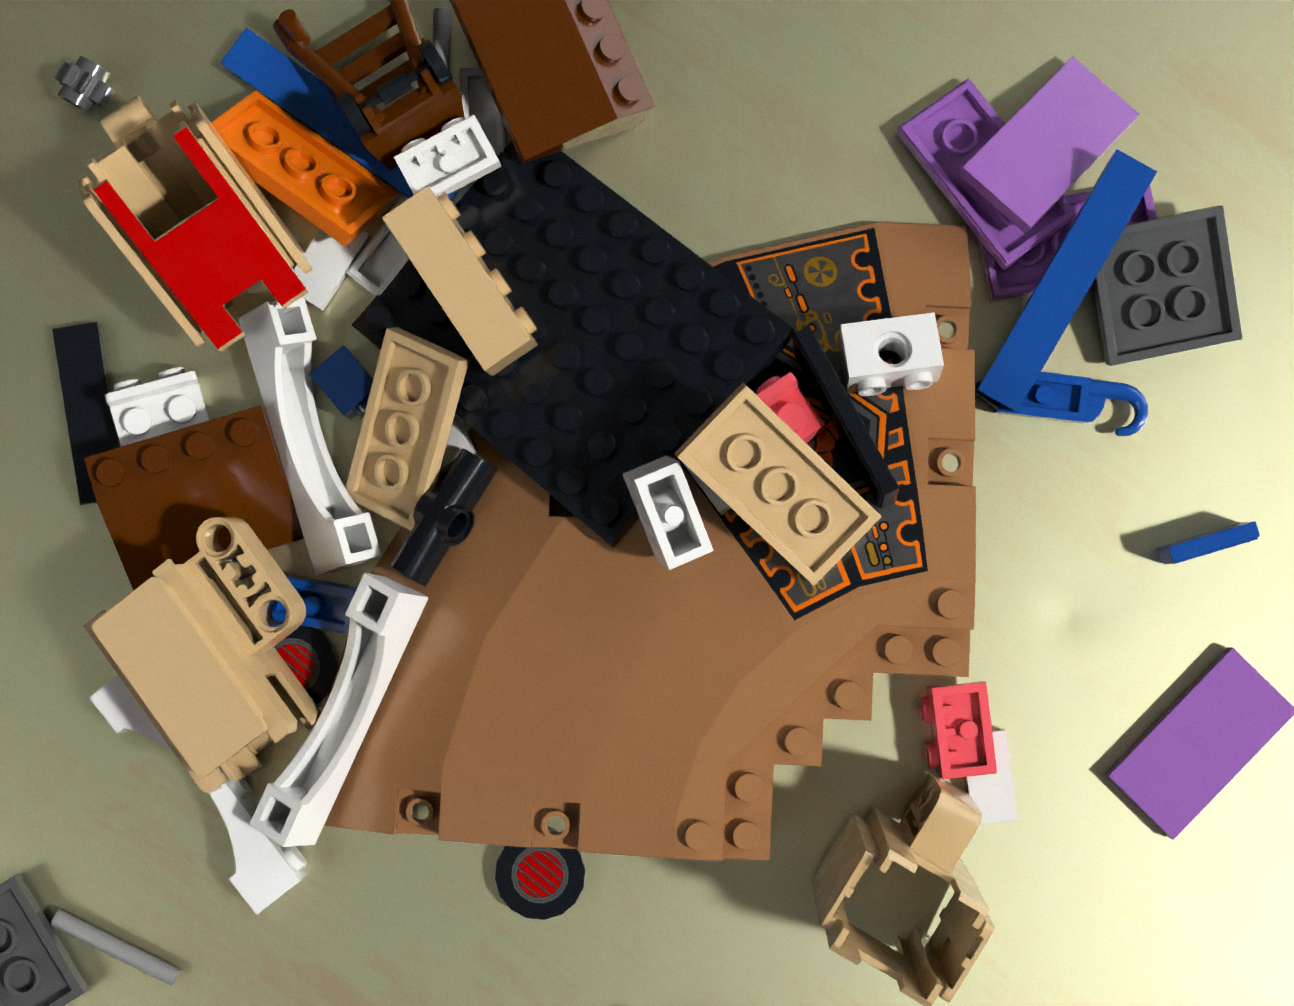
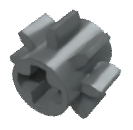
(84, 84)

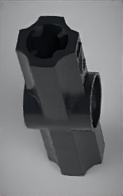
(443, 517)

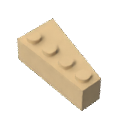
(461, 280)

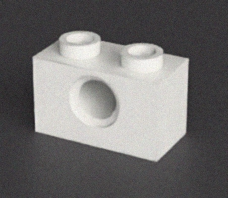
(911, 337)
(668, 512)

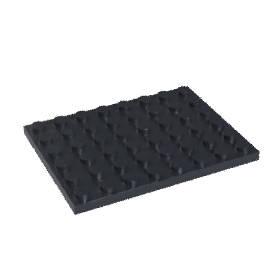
(628, 334)

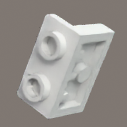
(448, 158)
(156, 406)

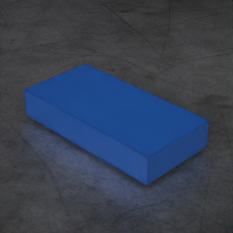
(1208, 543)

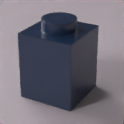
(344, 382)

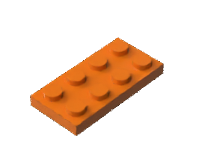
(304, 168)

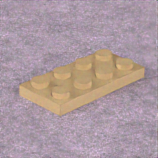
(405, 425)
(777, 484)

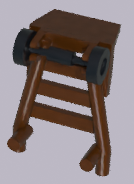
(411, 117)

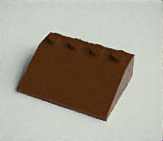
(555, 70)
(171, 483)

